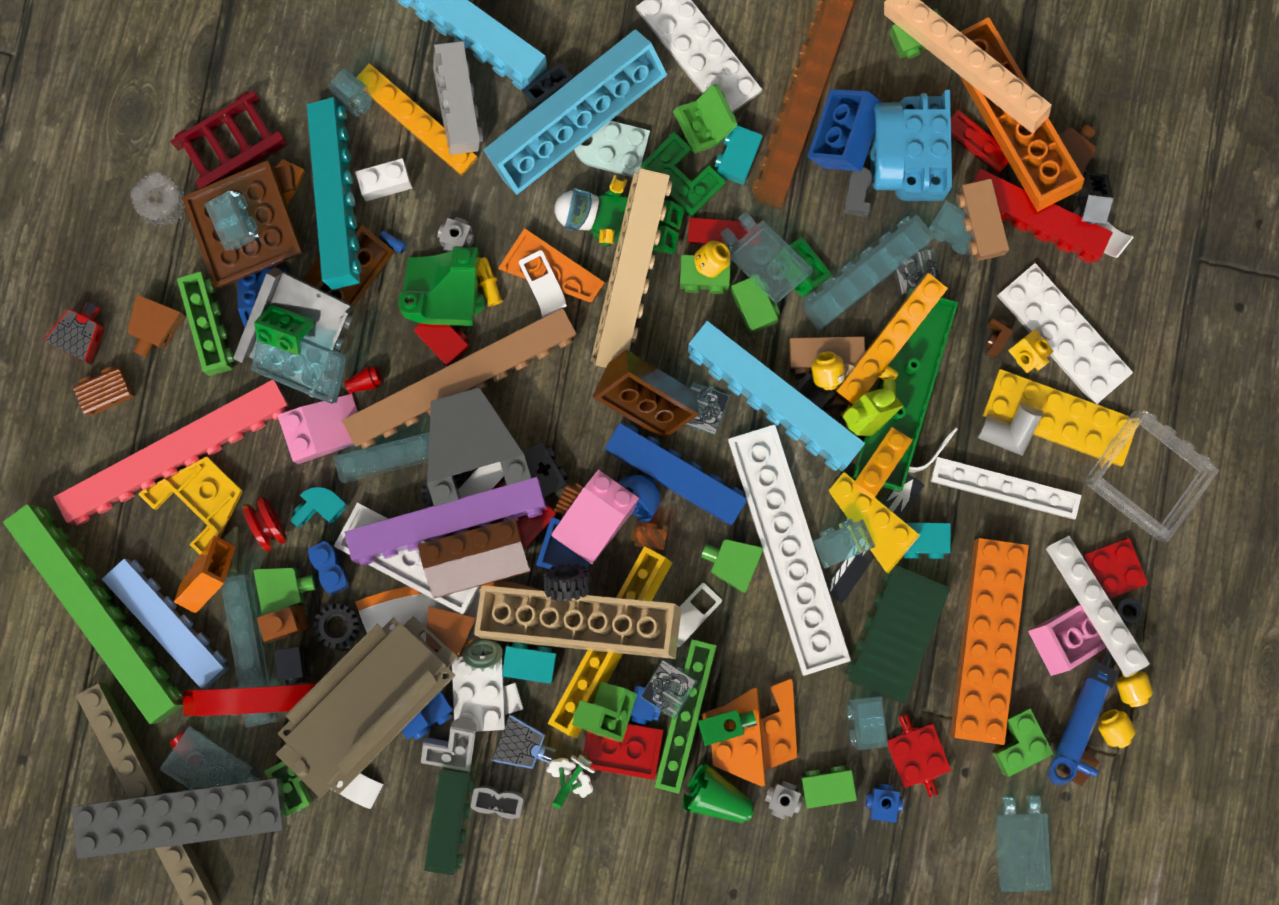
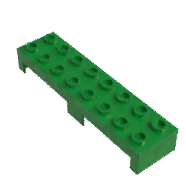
(917, 370)

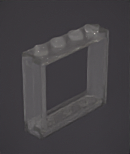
(1183, 448)

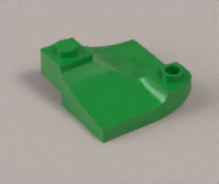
(441, 288)

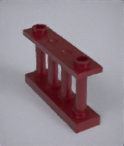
(249, 155)

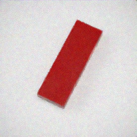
(977, 141)
(709, 230)

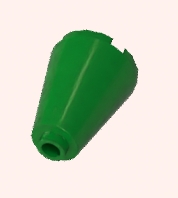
(716, 797)

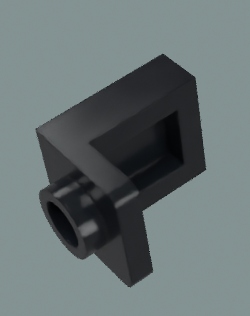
(816, 394)

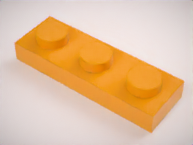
(882, 463)

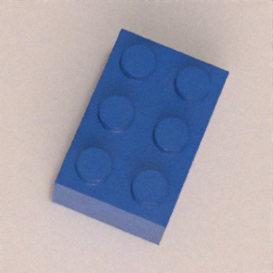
(844, 130)

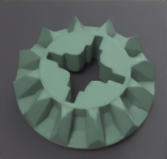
(473, 651)

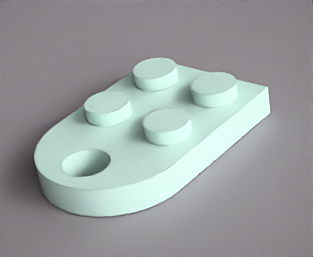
(615, 148)

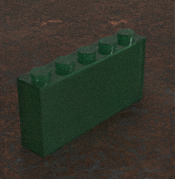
(897, 634)

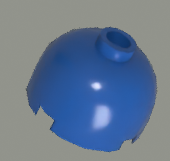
(648, 495)

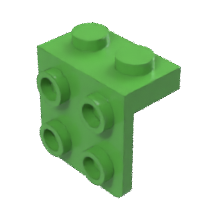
(706, 120)

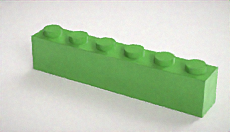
(683, 727)

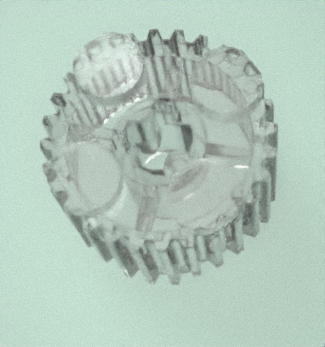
(147, 193)

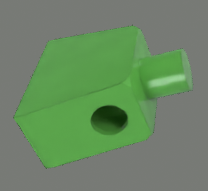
(733, 562)
(281, 588)

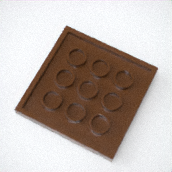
(266, 205)

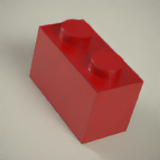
(443, 341)

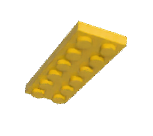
(1064, 418)

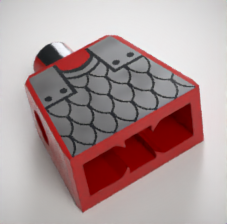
(78, 333)

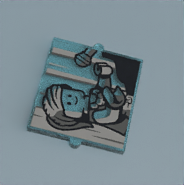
(915, 269)
(711, 408)
(668, 689)

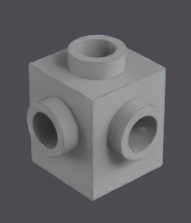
(465, 236)
(774, 795)

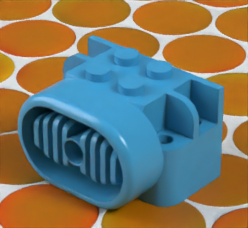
(913, 147)

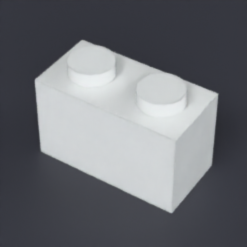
(383, 179)

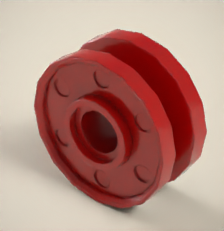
(264, 523)

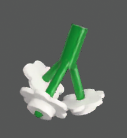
(578, 781)

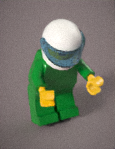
(605, 213)

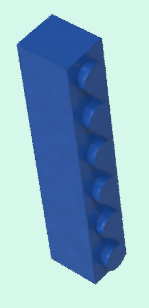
(675, 474)

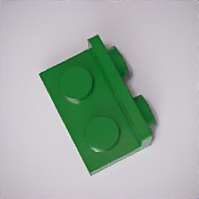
(820, 271)
(282, 329)

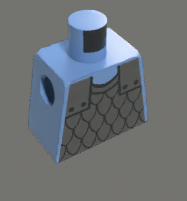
(522, 745)

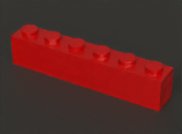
(1050, 223)

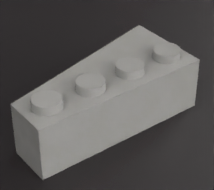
(456, 98)

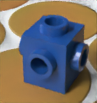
(890, 810)

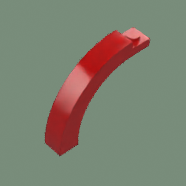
(243, 700)

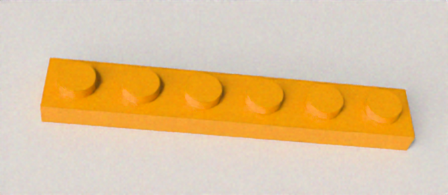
(413, 118)
(891, 338)

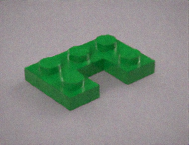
(687, 194)

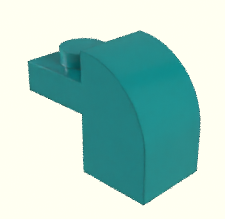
(318, 500)

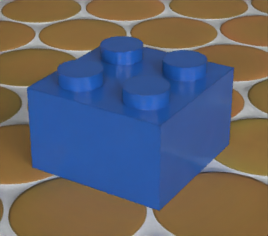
(555, 553)

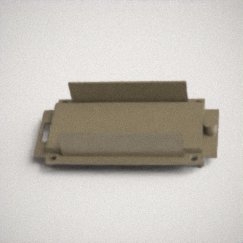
(363, 704)

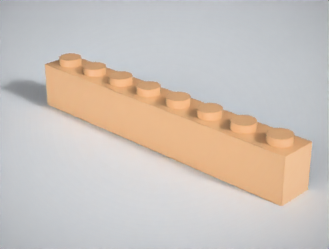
(969, 62)

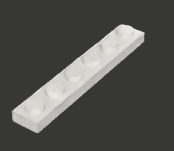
(1005, 488)
(1097, 606)

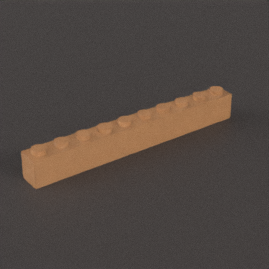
(464, 375)

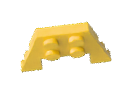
(205, 492)

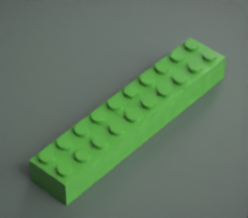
(95, 613)

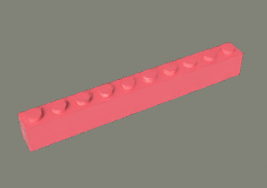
(172, 453)

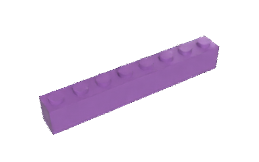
(445, 520)

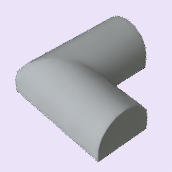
(1013, 435)
(456, 752)

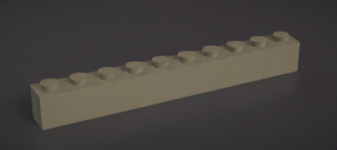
(139, 781)

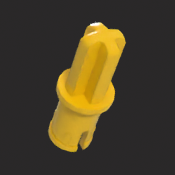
(488, 283)

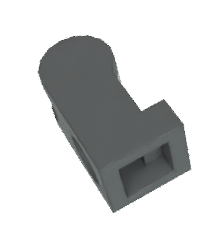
(856, 193)

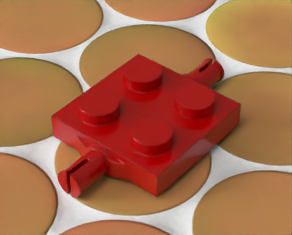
(918, 755)

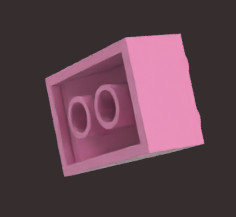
(317, 428)
(595, 516)
(1066, 640)

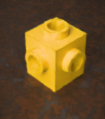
(1031, 351)

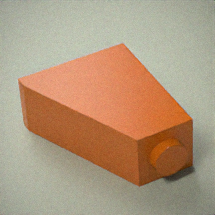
(205, 575)

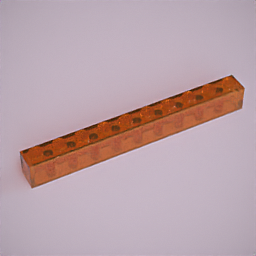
(801, 102)

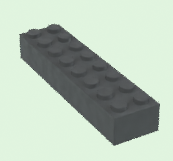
(179, 817)

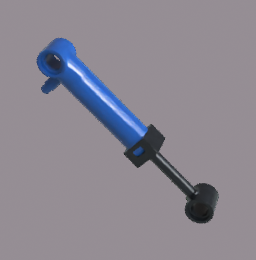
(1097, 684)

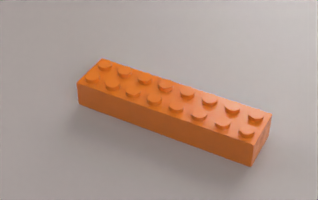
(1036, 158)
(989, 641)

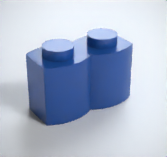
(327, 562)

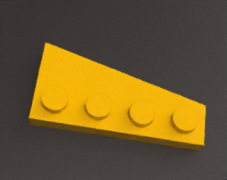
(888, 531)

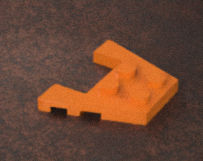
(778, 728)

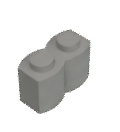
(490, 800)

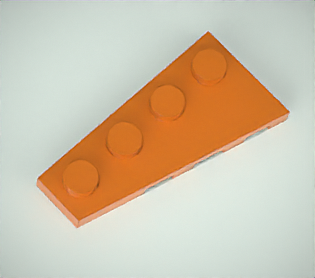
(571, 276)

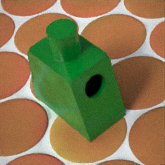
(713, 727)

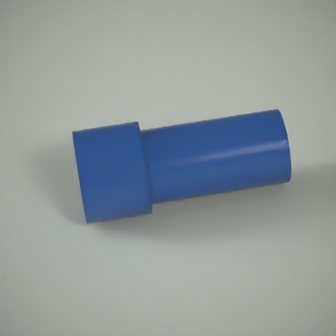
(397, 244)

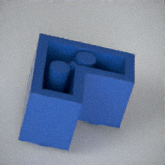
(435, 711)

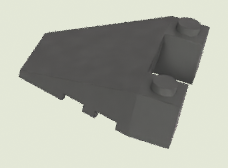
(465, 437)

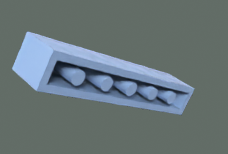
(165, 623)

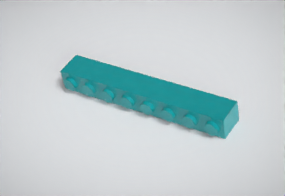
(333, 193)

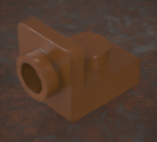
(997, 341)

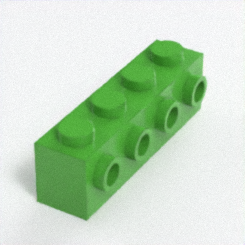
(205, 323)

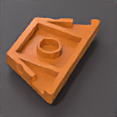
(742, 754)

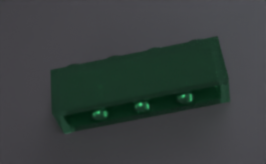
(448, 821)

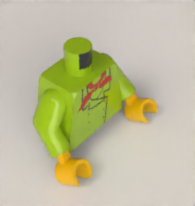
(873, 407)

